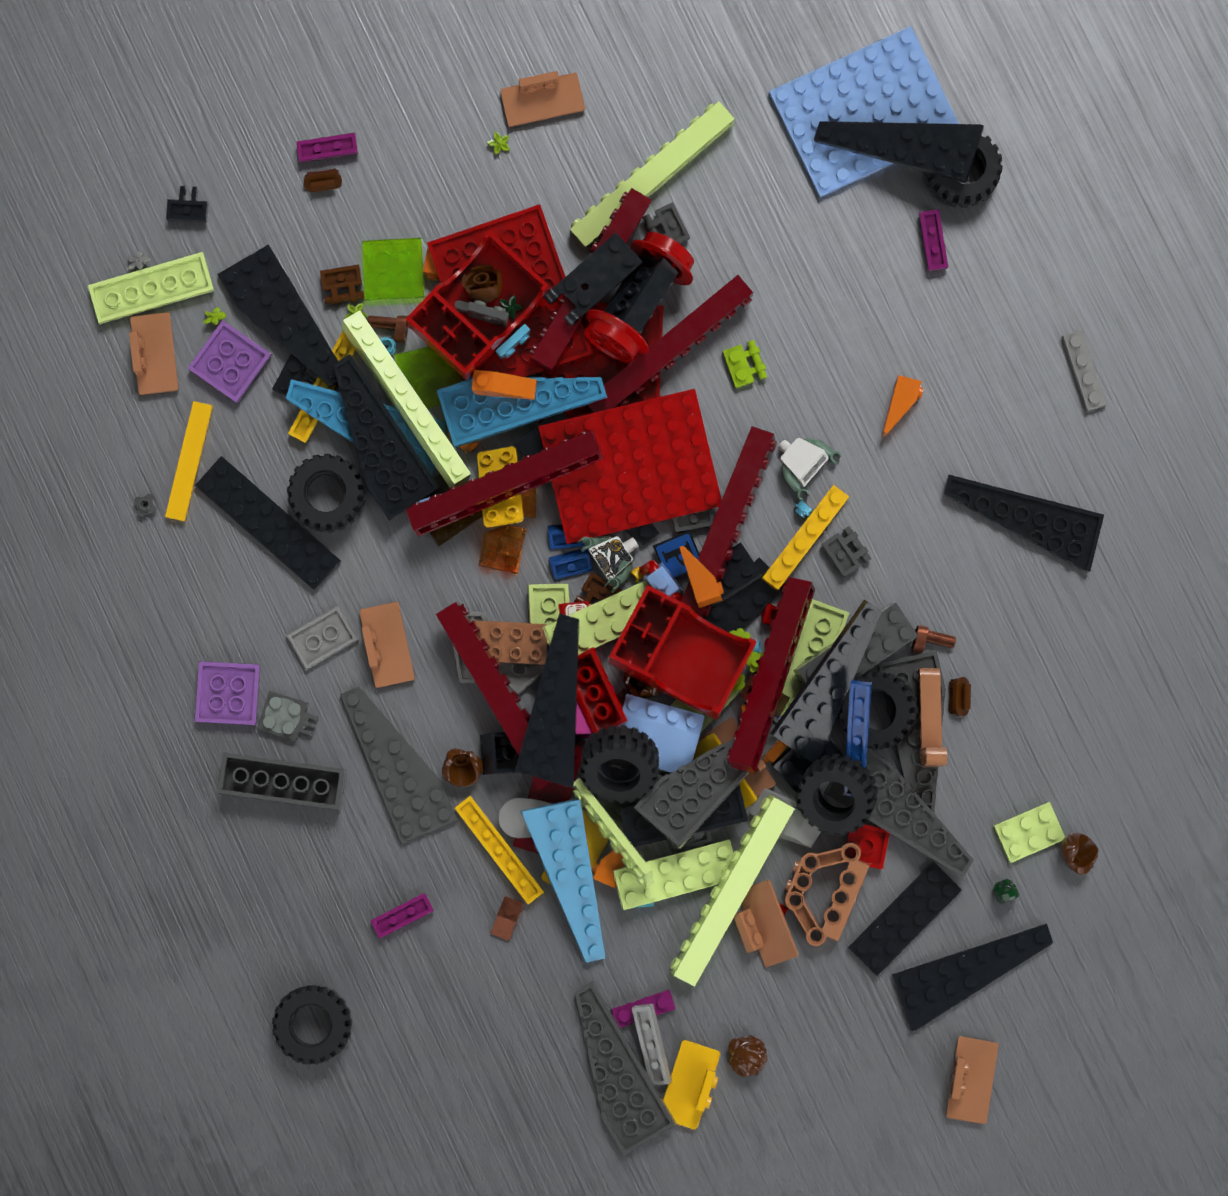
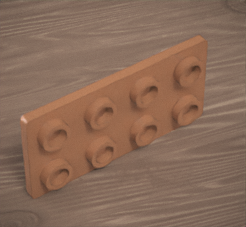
(542, 98)
(153, 353)
(514, 641)
(386, 644)
(757, 781)
(764, 925)
(972, 1080)

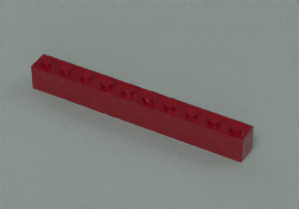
(559, 332)
(674, 344)
(504, 483)
(733, 509)
(487, 675)
(771, 675)

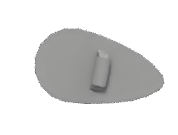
(511, 819)

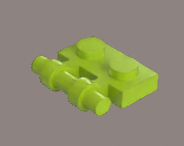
(739, 367)

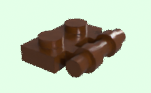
(342, 278)
(596, 588)

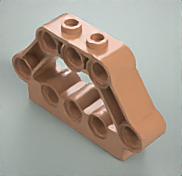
(803, 912)

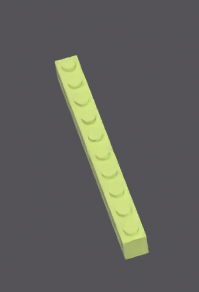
(655, 171)
(405, 400)
(731, 890)

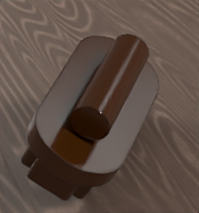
(322, 180)
(959, 696)

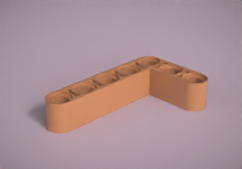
(930, 723)

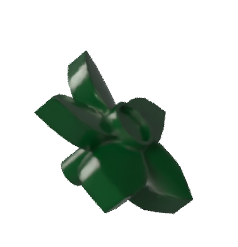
(511, 306)

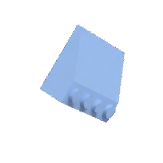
(670, 728)

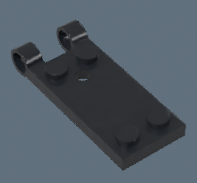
(601, 272)

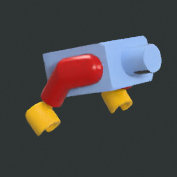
(659, 578)

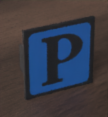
(670, 553)

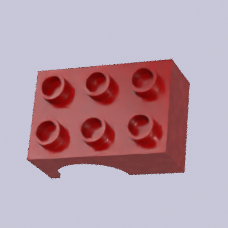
(468, 341)
(681, 653)

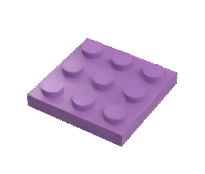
(229, 361)
(227, 693)

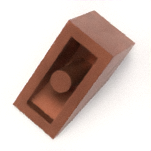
(507, 918)

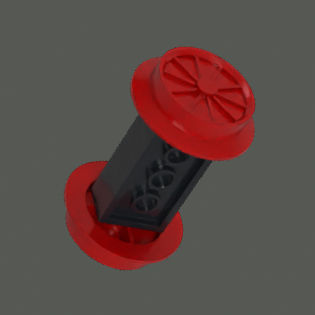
(619, 326)

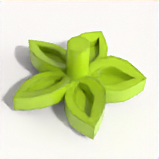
(499, 143)
(353, 310)
(214, 316)

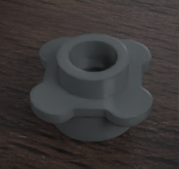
(150, 508)

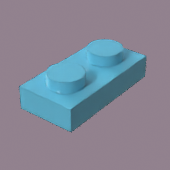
(507, 347)

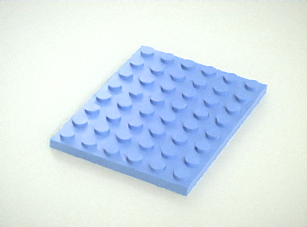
(875, 84)

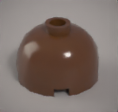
(483, 283)

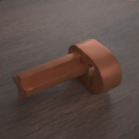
(398, 324)
(926, 635)

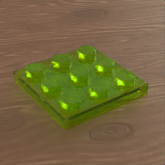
(393, 269)
(427, 373)

